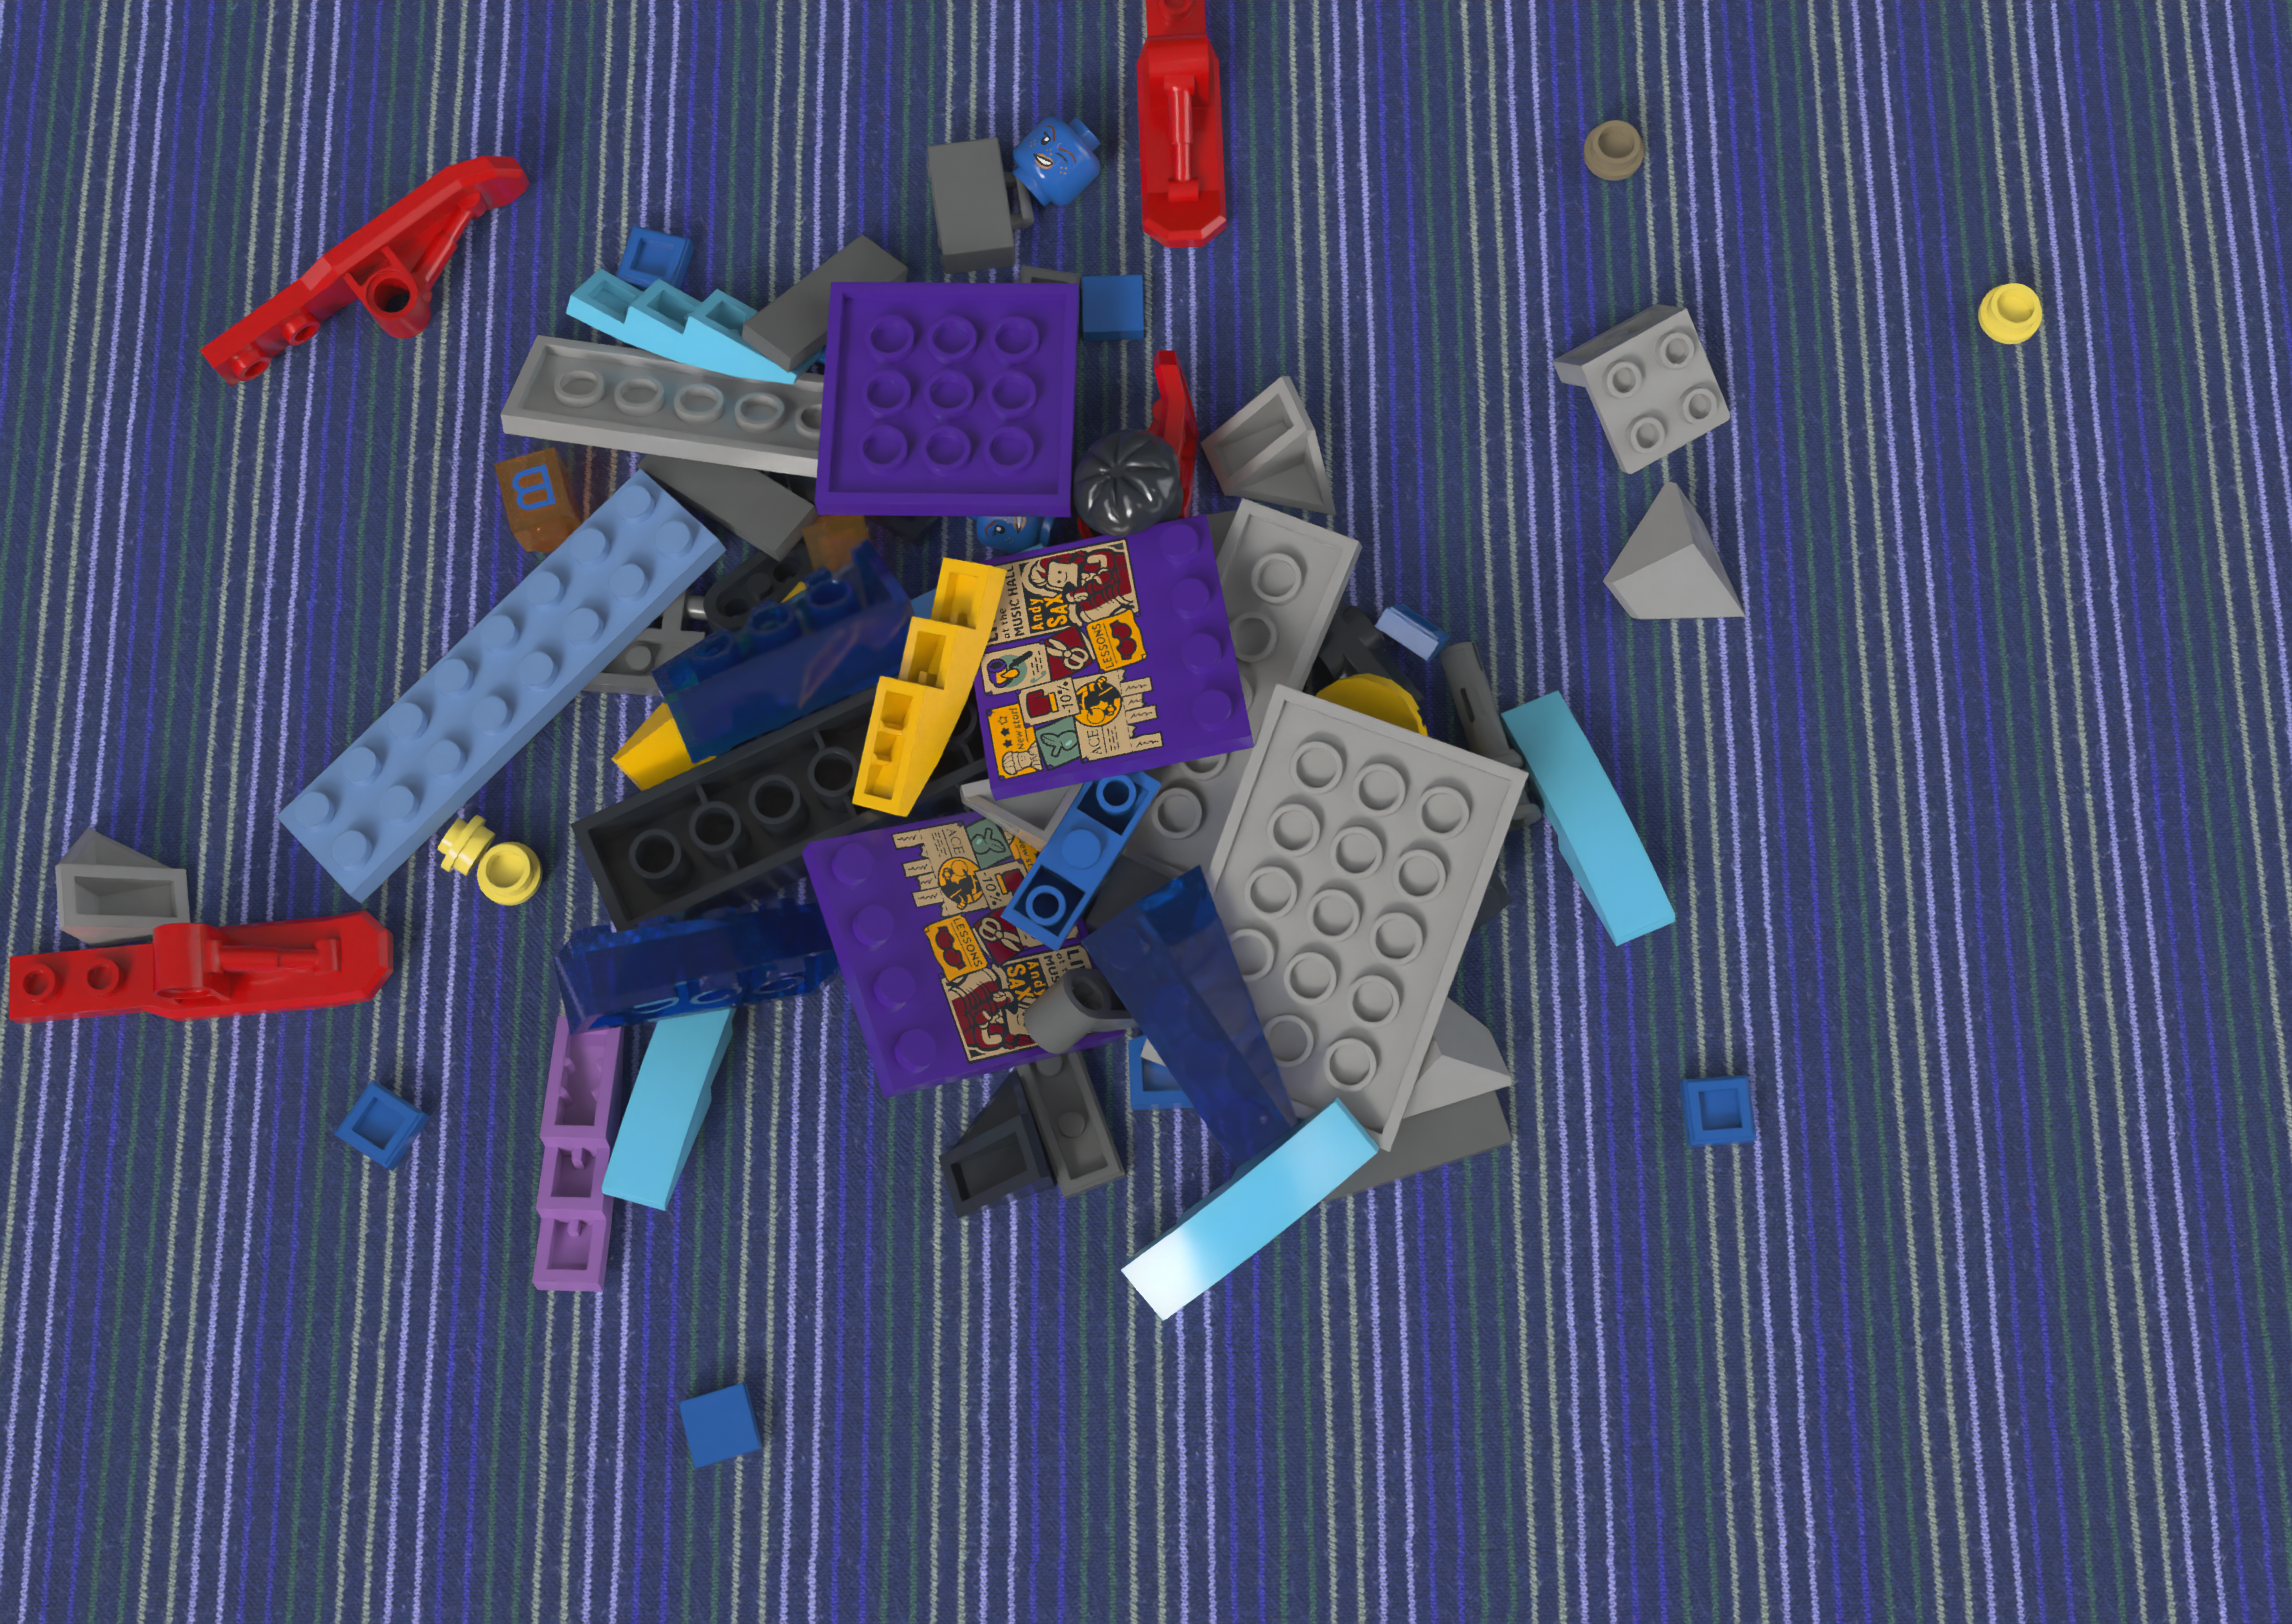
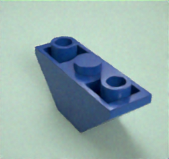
(1080, 856)

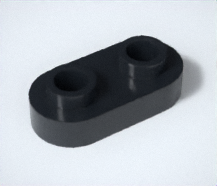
(752, 585)

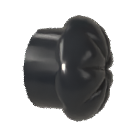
(1127, 483)

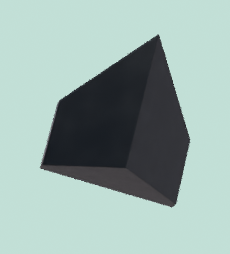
(997, 1155)

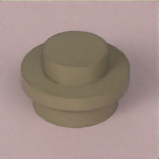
(1613, 150)

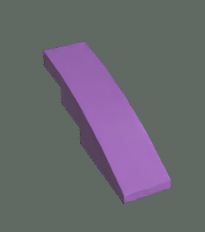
(578, 1140)

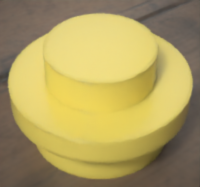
(2010, 313)
(465, 845)
(509, 873)

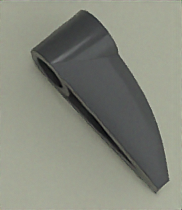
(1074, 1006)

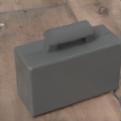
(974, 205)

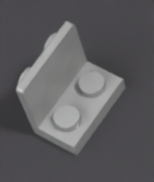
(1647, 384)

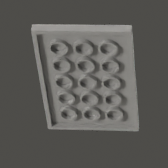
(1354, 895)

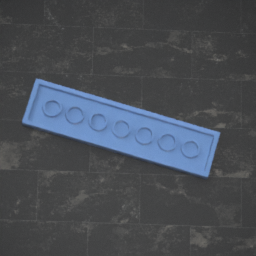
(500, 685)

